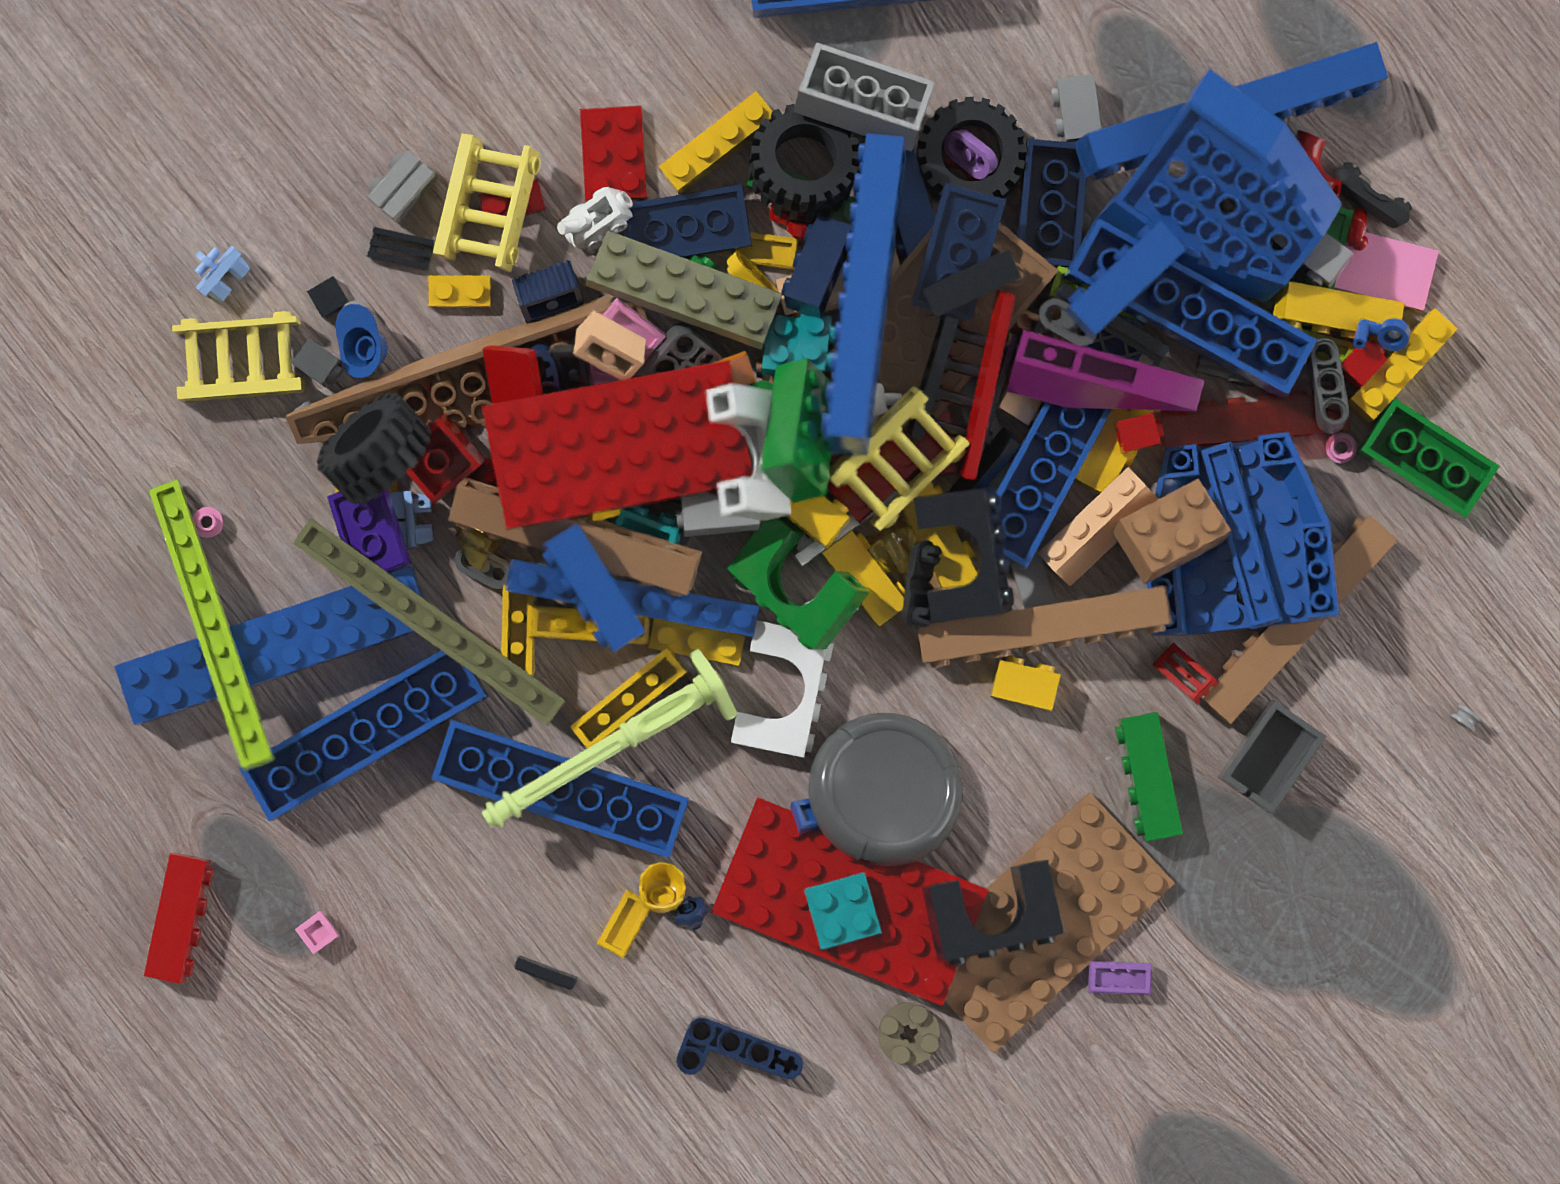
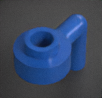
(1386, 337)

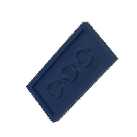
(692, 222)
(959, 238)

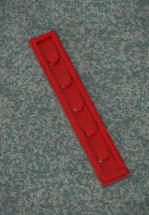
(986, 383)

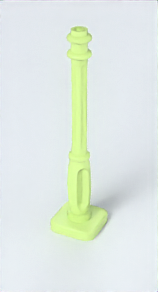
(705, 689)

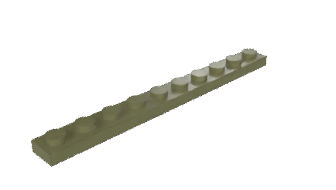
(429, 621)

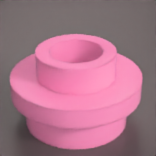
(1347, 440)
(217, 522)

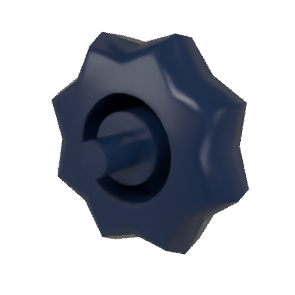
(690, 913)

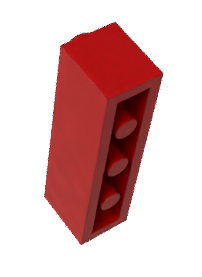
(178, 917)

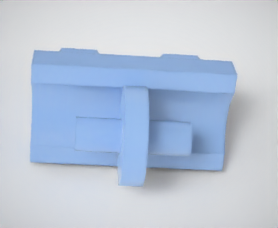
(229, 262)

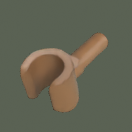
(1024, 320)

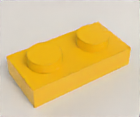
(459, 291)

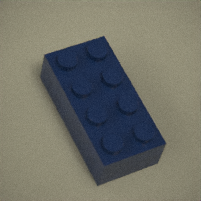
(1052, 200)

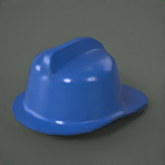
(359, 341)

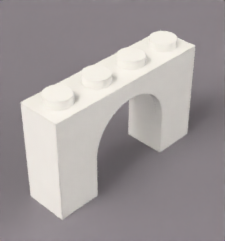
(748, 412)
(790, 733)

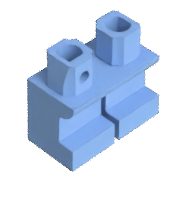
(406, 506)

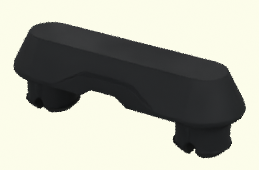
(1389, 211)
(920, 572)

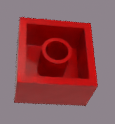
(446, 460)

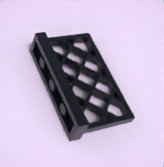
(1118, 329)

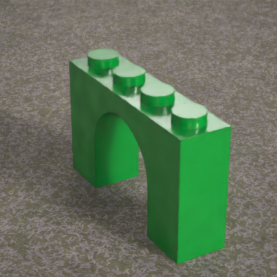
(759, 570)

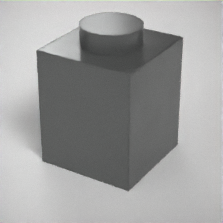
(318, 363)

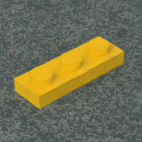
(685, 638)

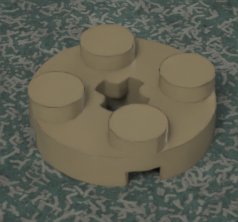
(925, 1041)

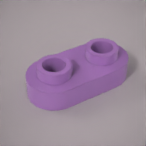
(972, 155)

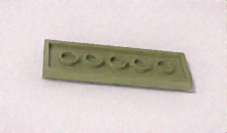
(683, 289)

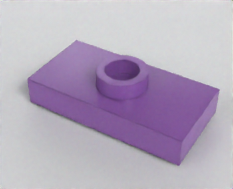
(1120, 978)

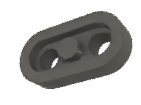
(1065, 325)
(486, 574)

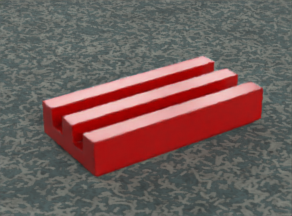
(1202, 689)

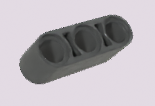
(1327, 400)

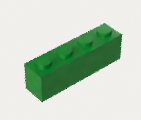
(1150, 777)

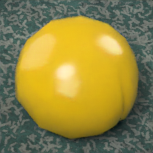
(662, 887)

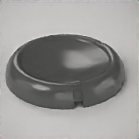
(885, 789)

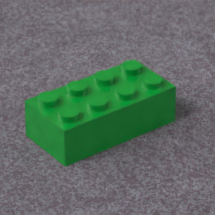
(794, 443)
(1427, 459)

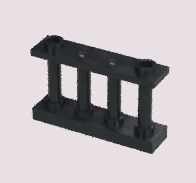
(940, 361)

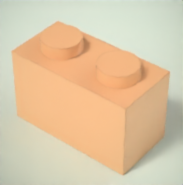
(609, 346)

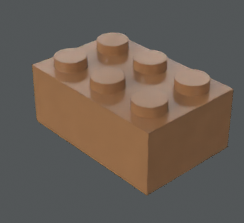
(1171, 531)

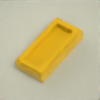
(771, 250)
(624, 924)

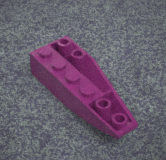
(1094, 379)

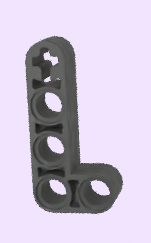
(679, 355)

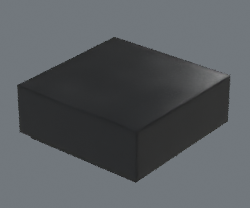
(328, 297)

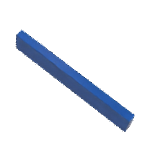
(1243, 539)

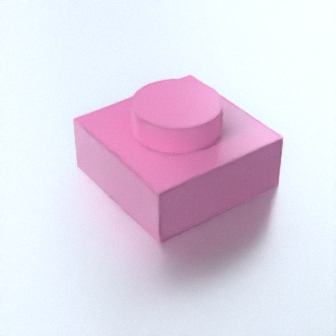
(317, 932)

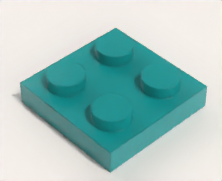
(842, 911)

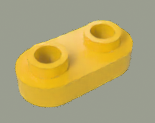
(744, 269)

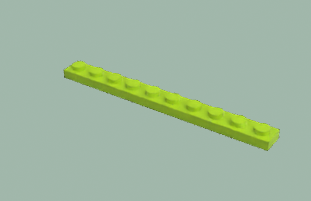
(211, 625)

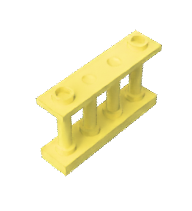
(464, 183)
(225, 386)
(889, 429)

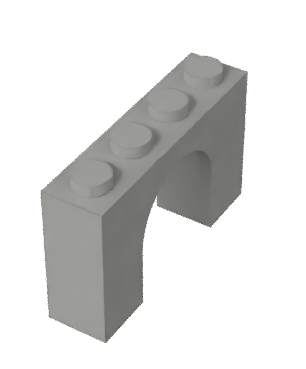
(703, 516)

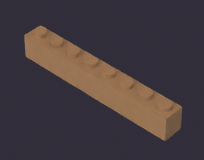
(620, 549)
(1044, 625)
(1275, 645)

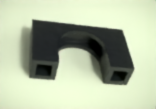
(978, 514)
(1035, 917)

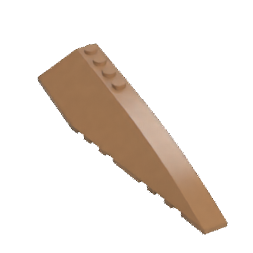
(448, 381)

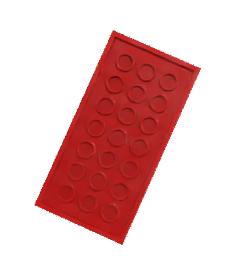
(612, 446)
(768, 895)

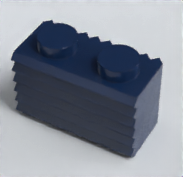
(547, 291)

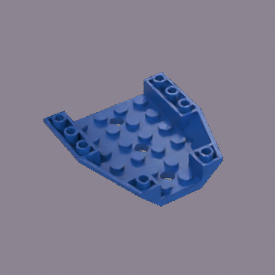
(1235, 153)
(1291, 531)

